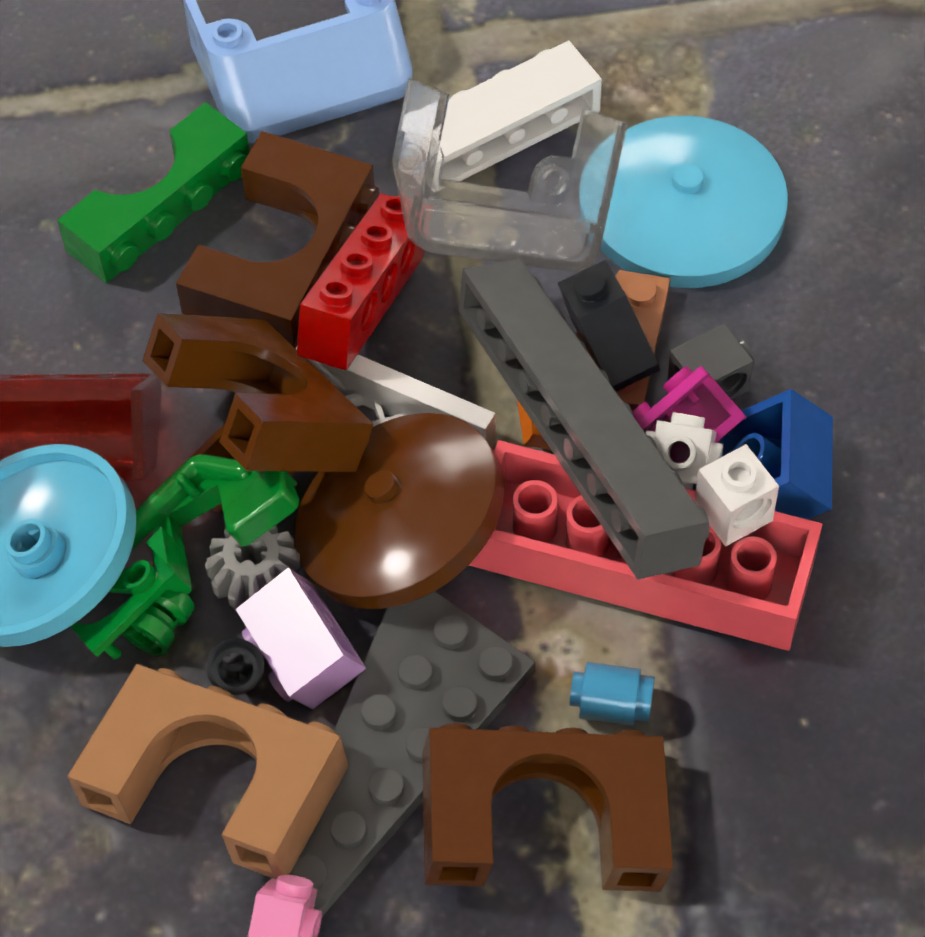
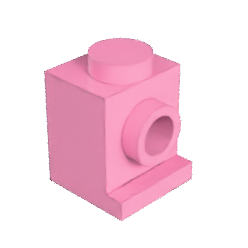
(286, 909)

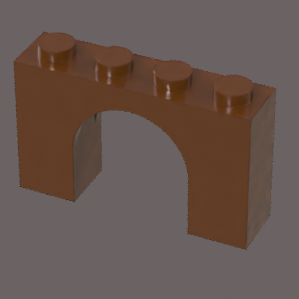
(301, 180)
(283, 406)
(615, 775)

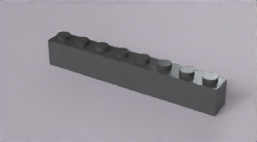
(583, 420)

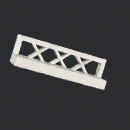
(401, 395)

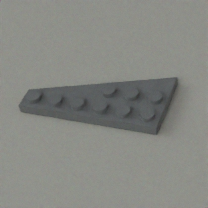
(420, 673)

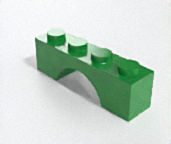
(114, 229)

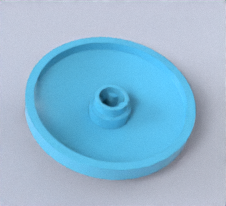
(694, 202)
(61, 538)

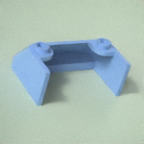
(304, 72)

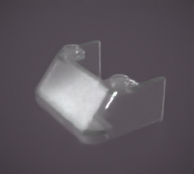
(548, 227)

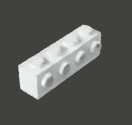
(517, 110)

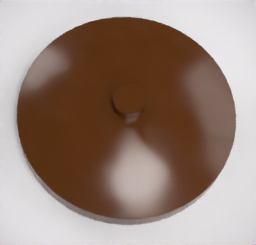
(406, 516)

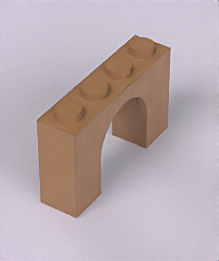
(165, 716)

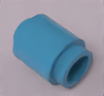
(612, 694)

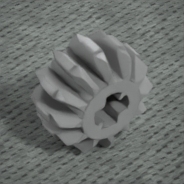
(245, 570)

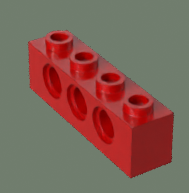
(357, 286)

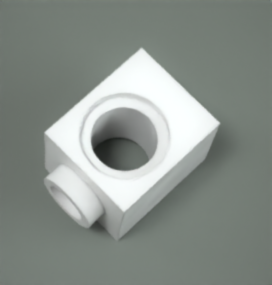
(736, 494)

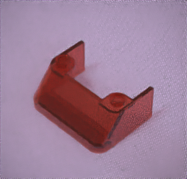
(96, 411)

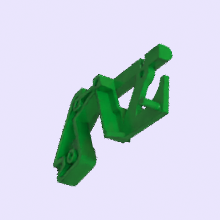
(250, 507)

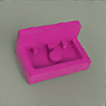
(693, 395)

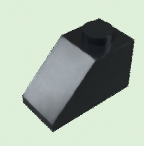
(608, 325)

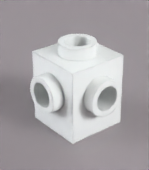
(700, 441)

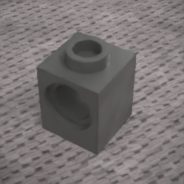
(721, 355)

